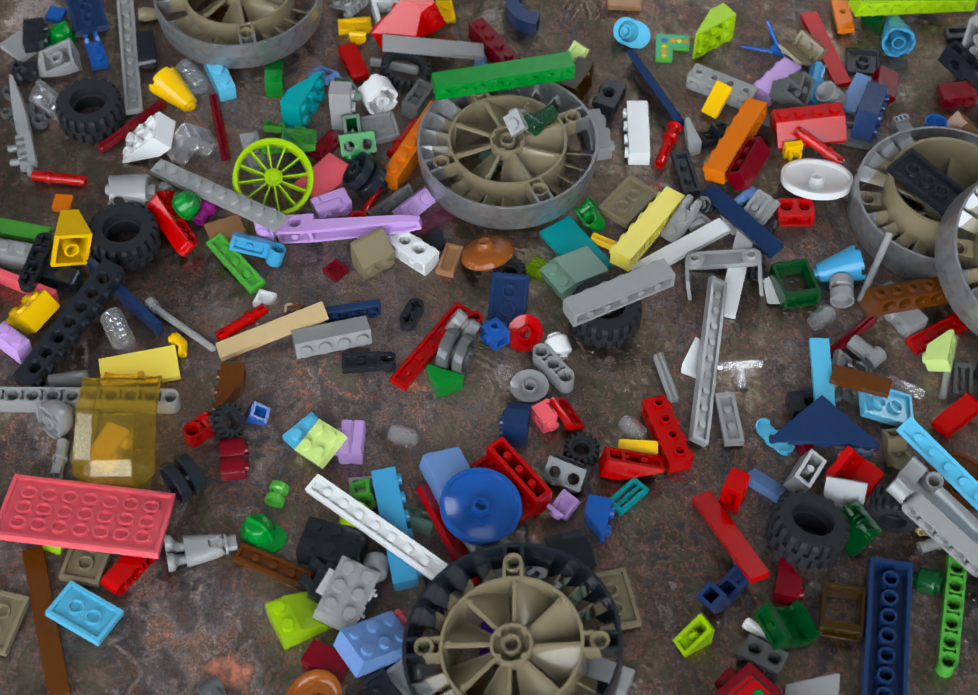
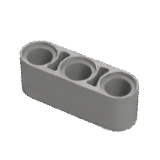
(551, 360)

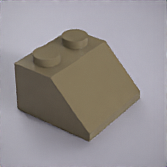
(372, 253)

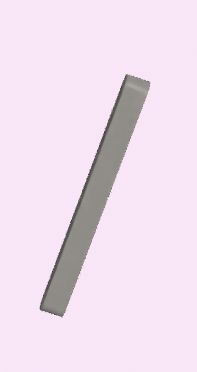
(25, 397)

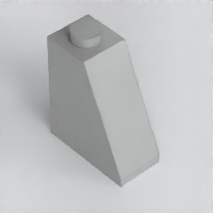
(817, 686)

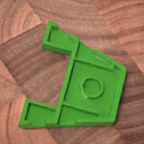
(300, 136)

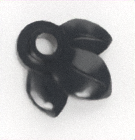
(23, 71)

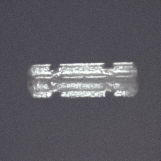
(907, 387)

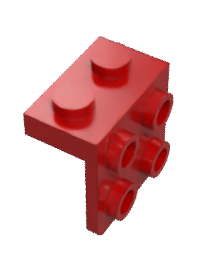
(854, 467)

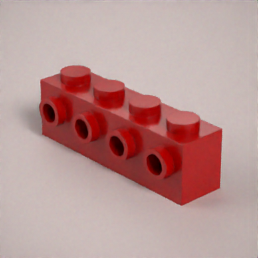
(666, 430)

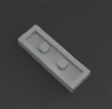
(729, 419)

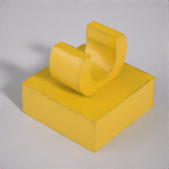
(792, 149)

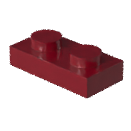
(326, 144)

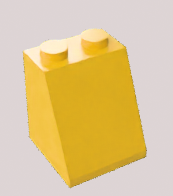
(71, 240)

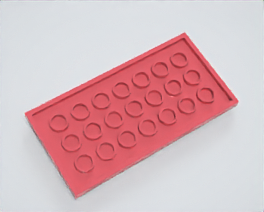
(86, 516)

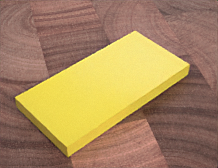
(154, 362)

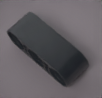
(146, 49)
(60, 278)

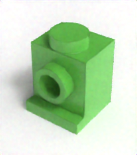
(367, 496)

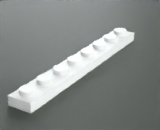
(375, 527)

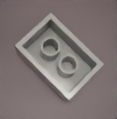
(346, 594)

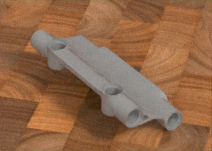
(937, 512)

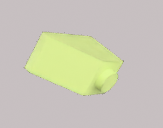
(940, 353)

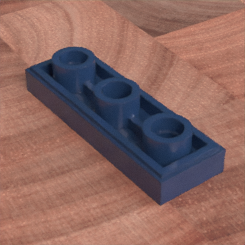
(346, 311)

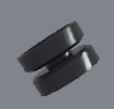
(364, 175)
(183, 477)

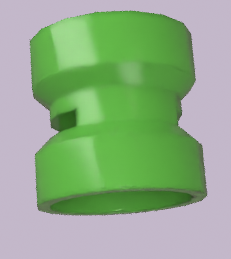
(276, 495)

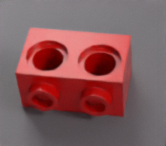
(795, 212)
(734, 490)

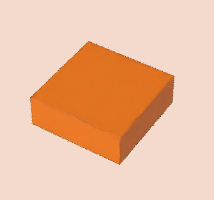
(62, 202)

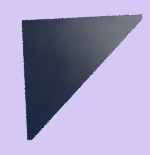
(824, 426)

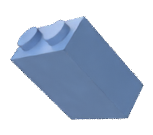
(441, 467)

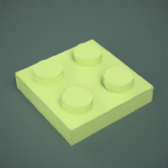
(321, 443)

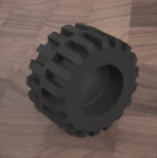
(889, 512)

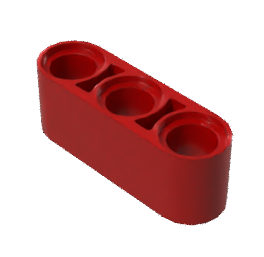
(353, 62)
(956, 415)
(125, 573)

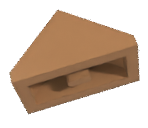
(961, 122)

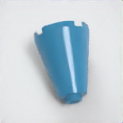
(897, 37)
(845, 261)

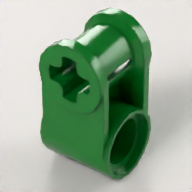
(590, 215)

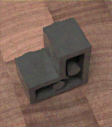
(793, 90)

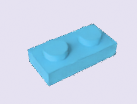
(299, 431)

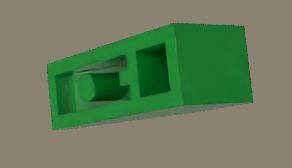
(274, 79)

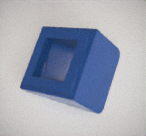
(257, 413)

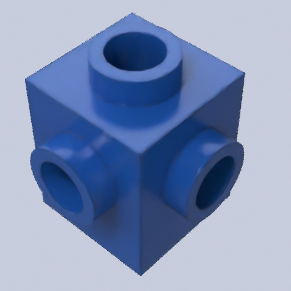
(495, 334)

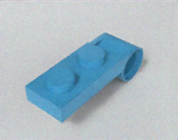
(260, 247)

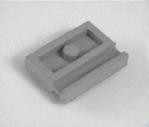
(761, 206)

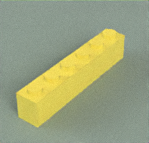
(646, 229)

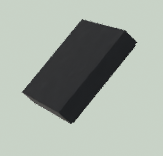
(861, 61)

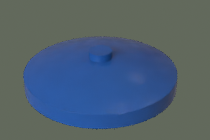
(480, 506)

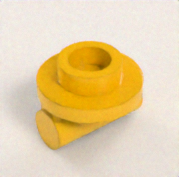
(358, 37)

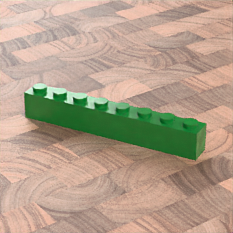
(502, 75)

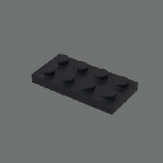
(925, 180)

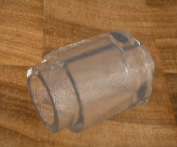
(821, 317)
(632, 428)
(403, 435)

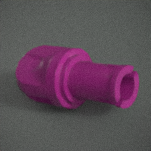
(206, 209)

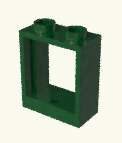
(795, 298)

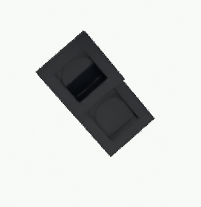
(713, 134)

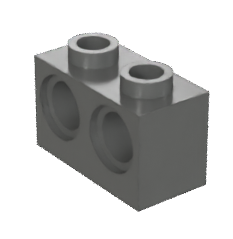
(417, 99)
(567, 467)
(761, 660)

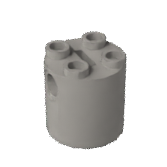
(130, 189)

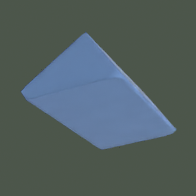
(766, 485)

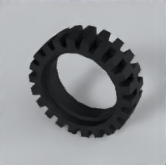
(402, 84)

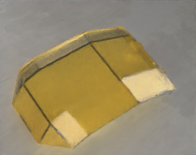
(116, 429)

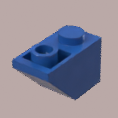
(597, 516)

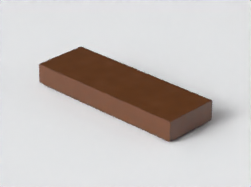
(861, 381)

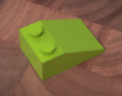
(293, 619)

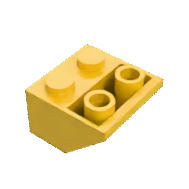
(32, 312)

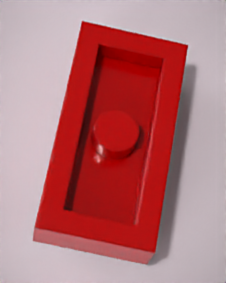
(566, 413)

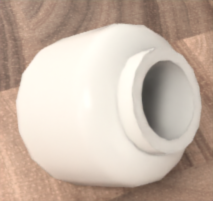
(559, 344)

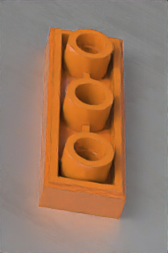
(842, 16)

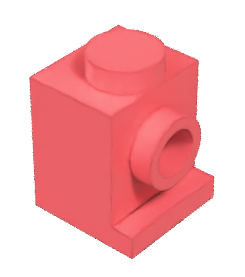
(544, 416)

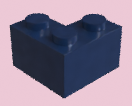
(515, 424)

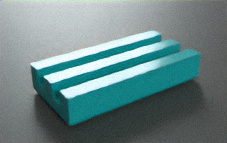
(621, 511)

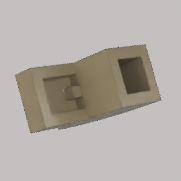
(894, 449)

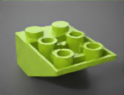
(714, 30)

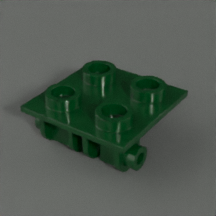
(862, 528)

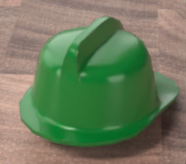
(59, 32)
(186, 204)
(263, 533)

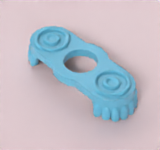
(764, 430)

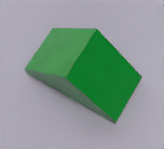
(444, 381)

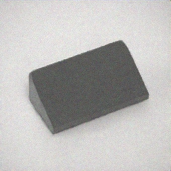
(67, 379)

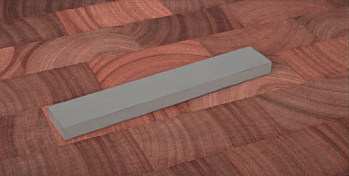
(432, 47)

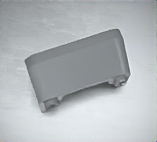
(722, 259)

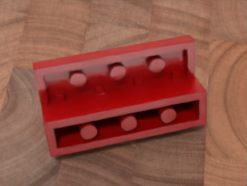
(532, 489)

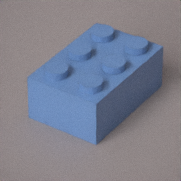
(371, 643)

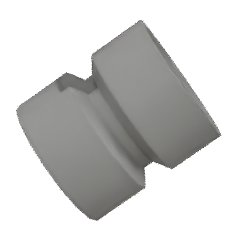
(829, 93)
(841, 290)
(461, 322)

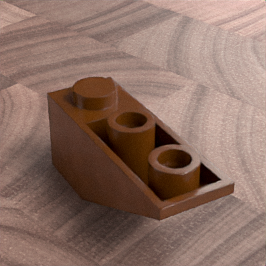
(231, 383)

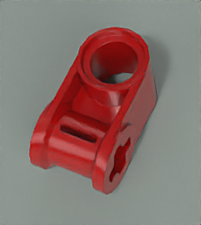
(200, 428)

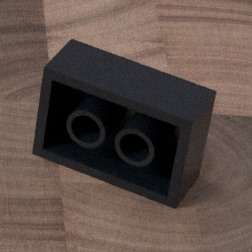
(330, 541)

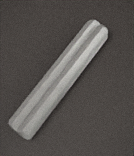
(396, 66)
(666, 377)

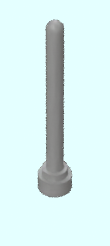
(154, 307)

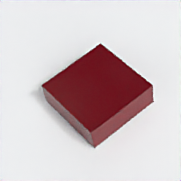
(335, 270)

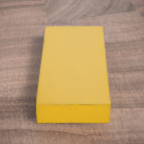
(354, 24)
(717, 99)

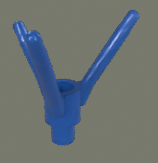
(774, 49)

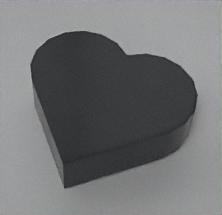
(436, 239)

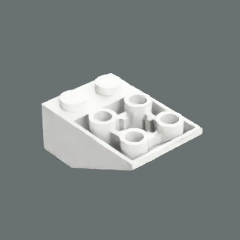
(149, 139)

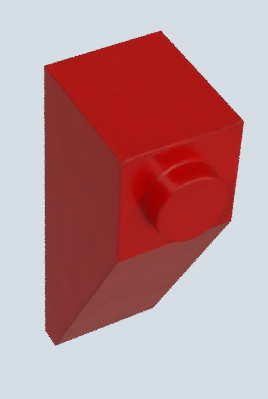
(628, 464)

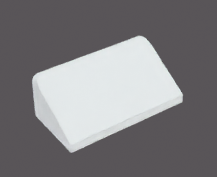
(690, 362)

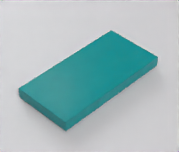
(568, 236)

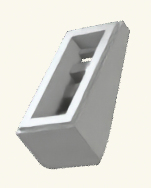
(692, 139)

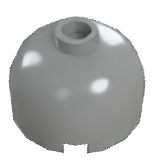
(56, 417)

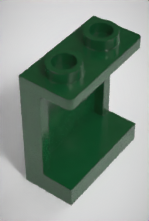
(786, 625)

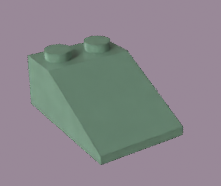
(571, 270)

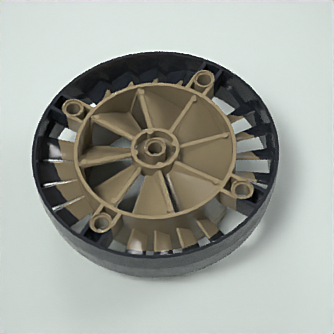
(542, 625)

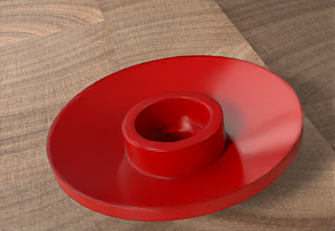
(519, 327)

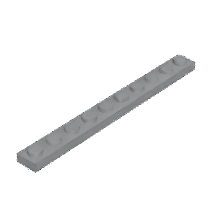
(129, 57)
(219, 195)
(708, 362)

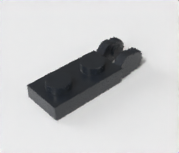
(368, 362)

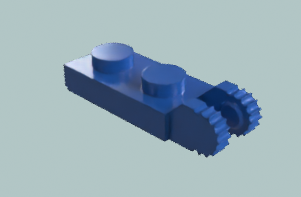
(96, 52)

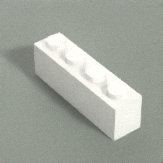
(637, 133)

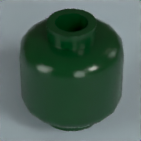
(928, 580)

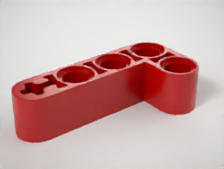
(171, 223)

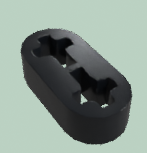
(408, 312)

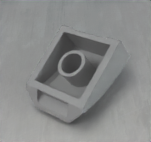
(59, 59)

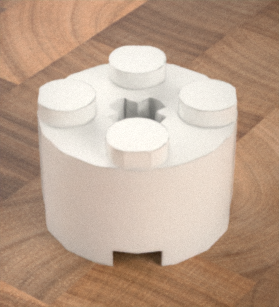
(378, 94)

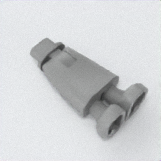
(197, 549)

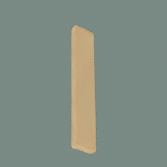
(271, 331)

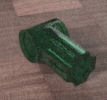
(538, 121)

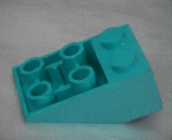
(302, 101)

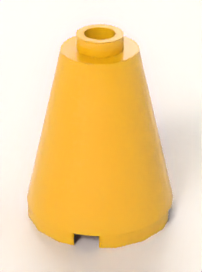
(173, 89)

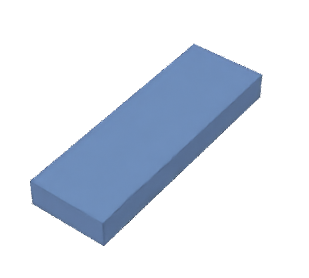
(855, 93)

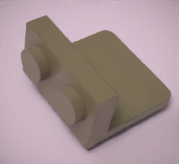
(804, 49)

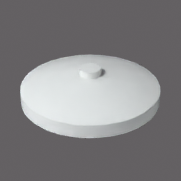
(816, 179)

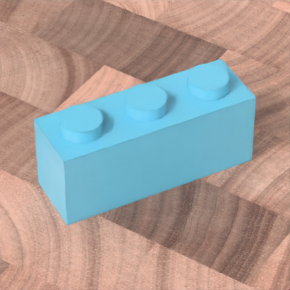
(221, 82)

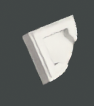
(264, 297)

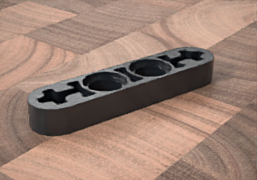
(32, 261)

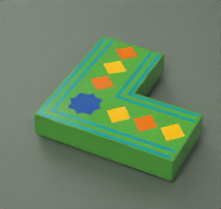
(668, 43)

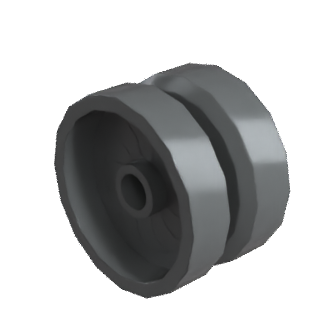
(456, 351)

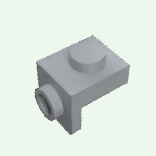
(515, 121)

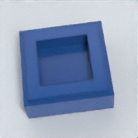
(55, 14)

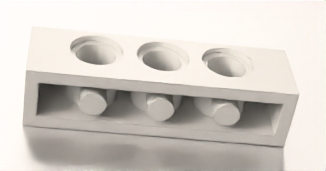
(414, 252)

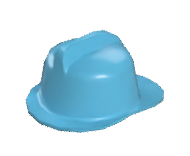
(631, 33)

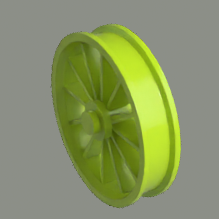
(273, 176)

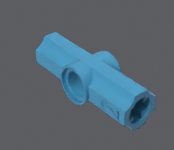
(817, 72)

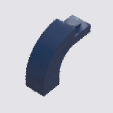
(521, 18)
(725, 592)

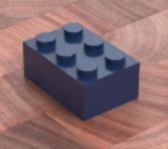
(870, 112)

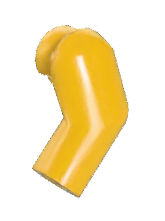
(181, 342)

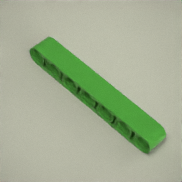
(950, 616)

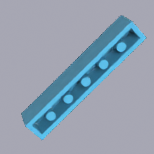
(391, 509)

